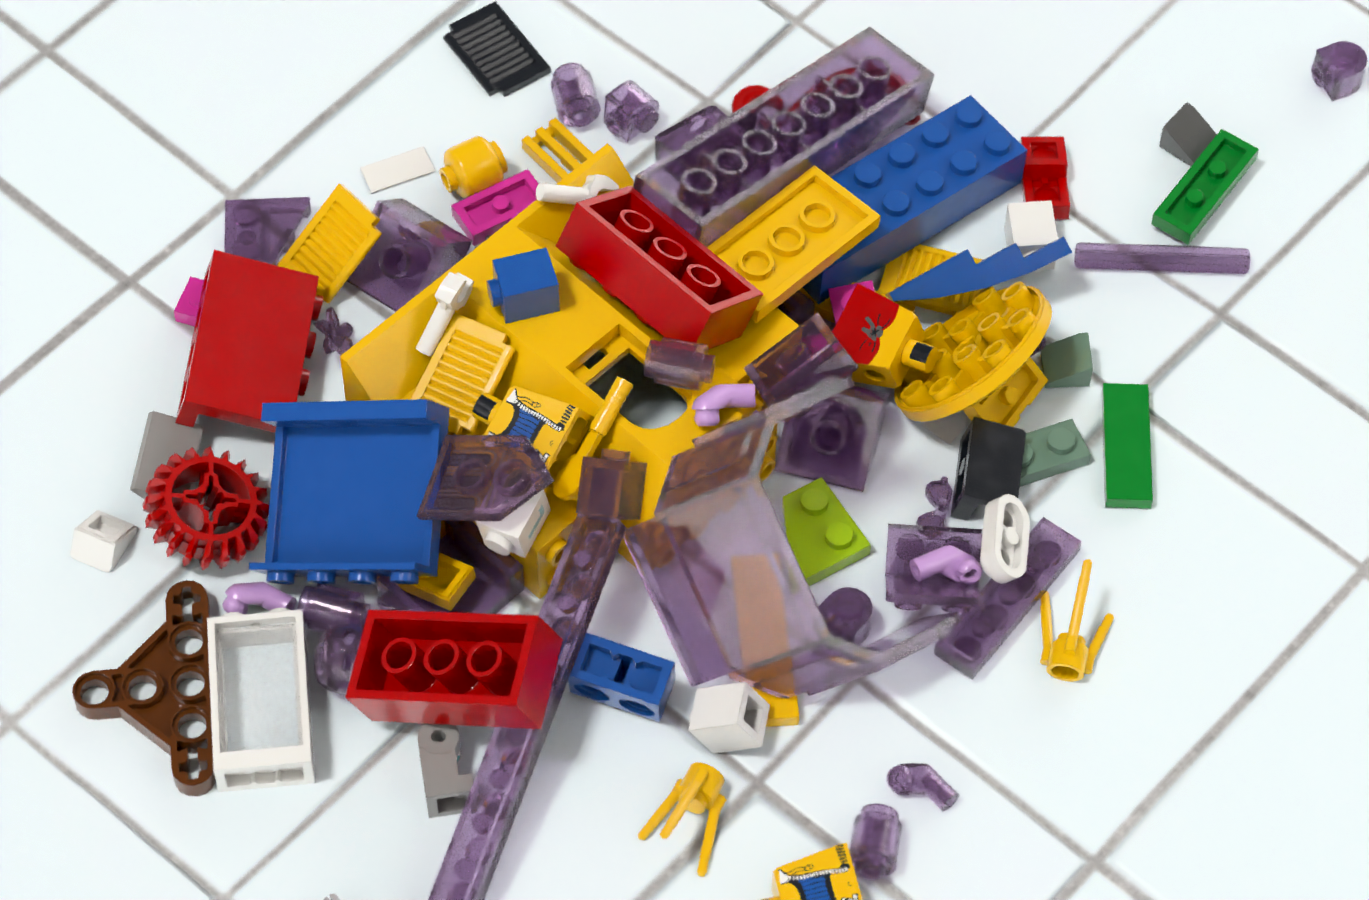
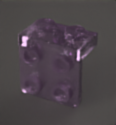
(912, 541)

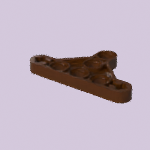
(168, 709)

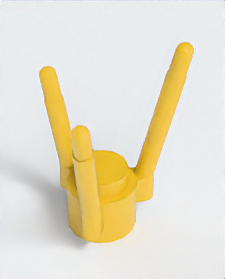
(1068, 655)
(694, 793)

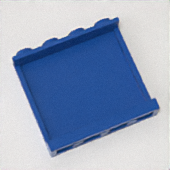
(352, 491)

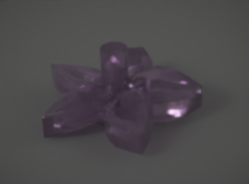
(336, 335)

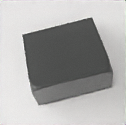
(1186, 134)

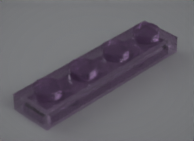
(1007, 604)

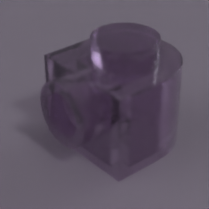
(1339, 68)
(630, 110)
(848, 614)

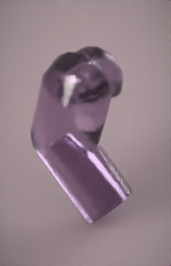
(921, 780)

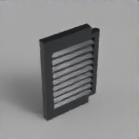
(495, 51)

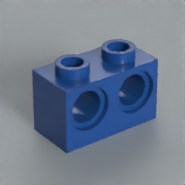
(622, 677)

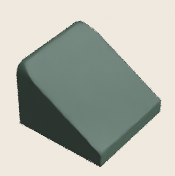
(1068, 362)

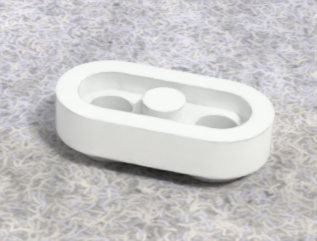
(1005, 539)

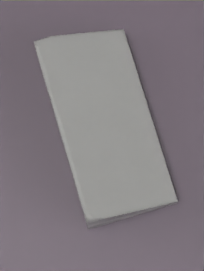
(159, 442)

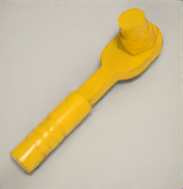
(568, 477)

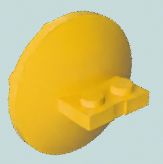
(982, 359)

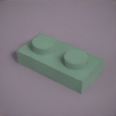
(1053, 452)

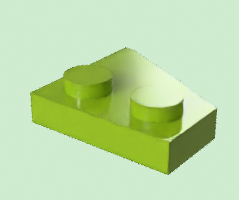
(821, 531)

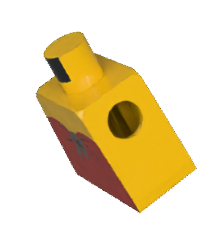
(882, 339)

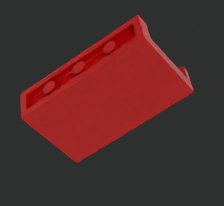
(248, 340)

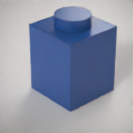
(524, 285)

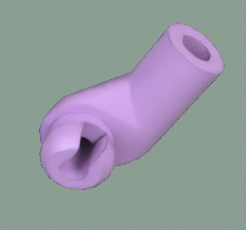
(721, 397)
(948, 562)
(256, 593)

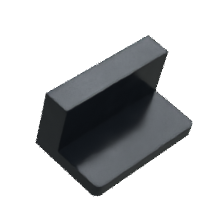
(987, 465)

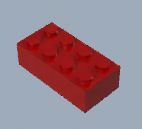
(658, 268)
(454, 668)

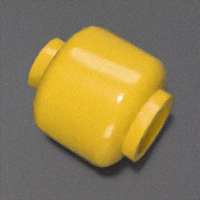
(472, 166)

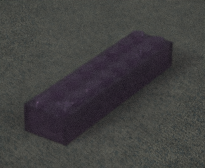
(807, 120)

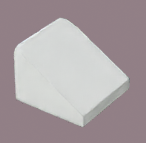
(101, 540)

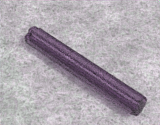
(1162, 258)

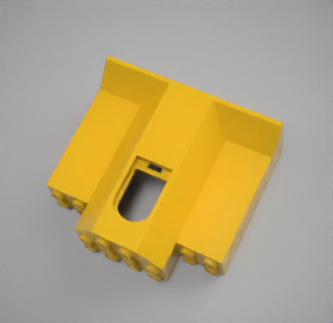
(552, 357)

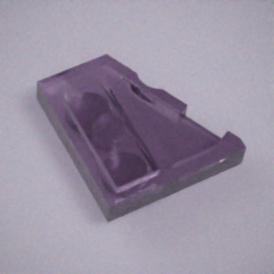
(263, 226)

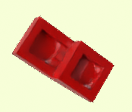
(1046, 173)

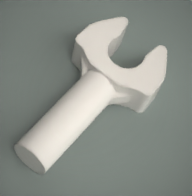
(572, 194)
(450, 297)

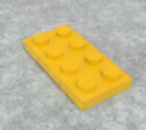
(795, 237)

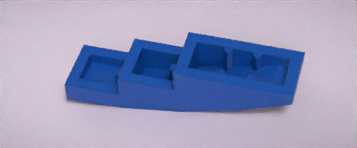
(963, 275)

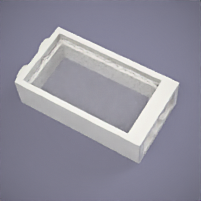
(260, 700)

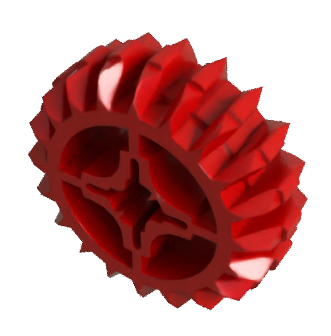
(225, 491)

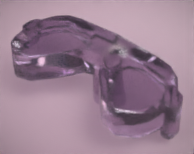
(939, 496)

